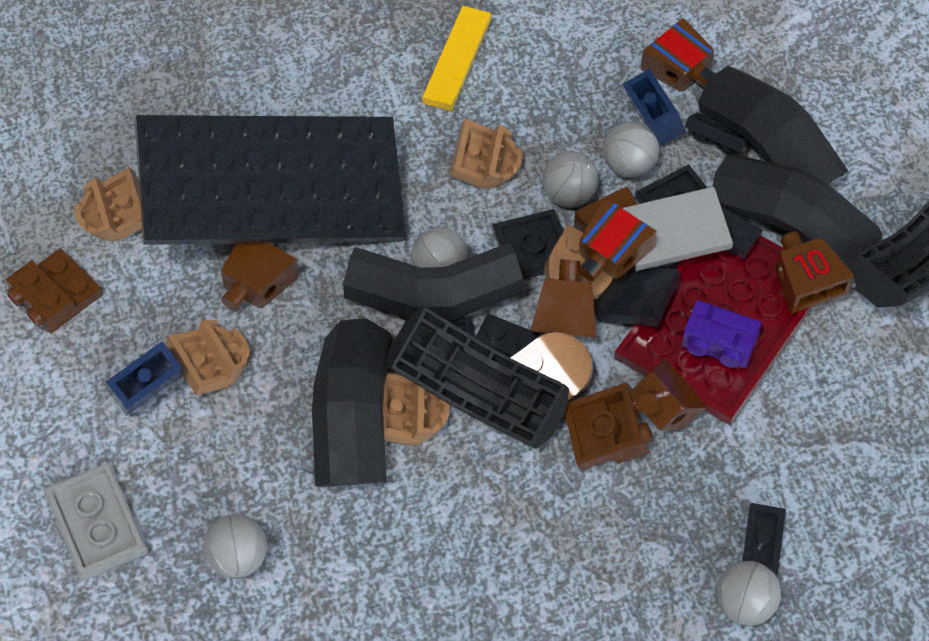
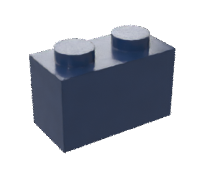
(654, 107)
(144, 378)

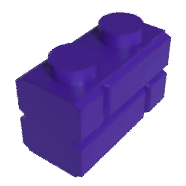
(721, 334)

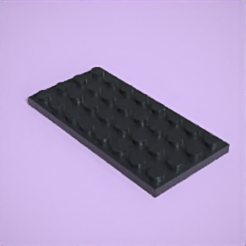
(268, 179)

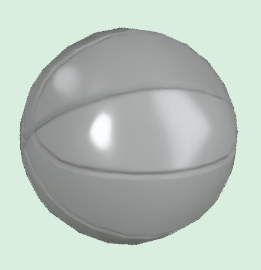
(631, 149)
(570, 179)
(438, 248)
(235, 546)
(748, 593)

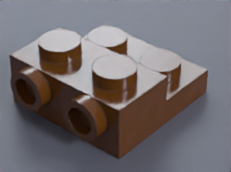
(52, 290)
(607, 427)

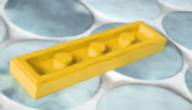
(456, 58)

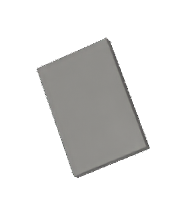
(685, 227)
(95, 521)

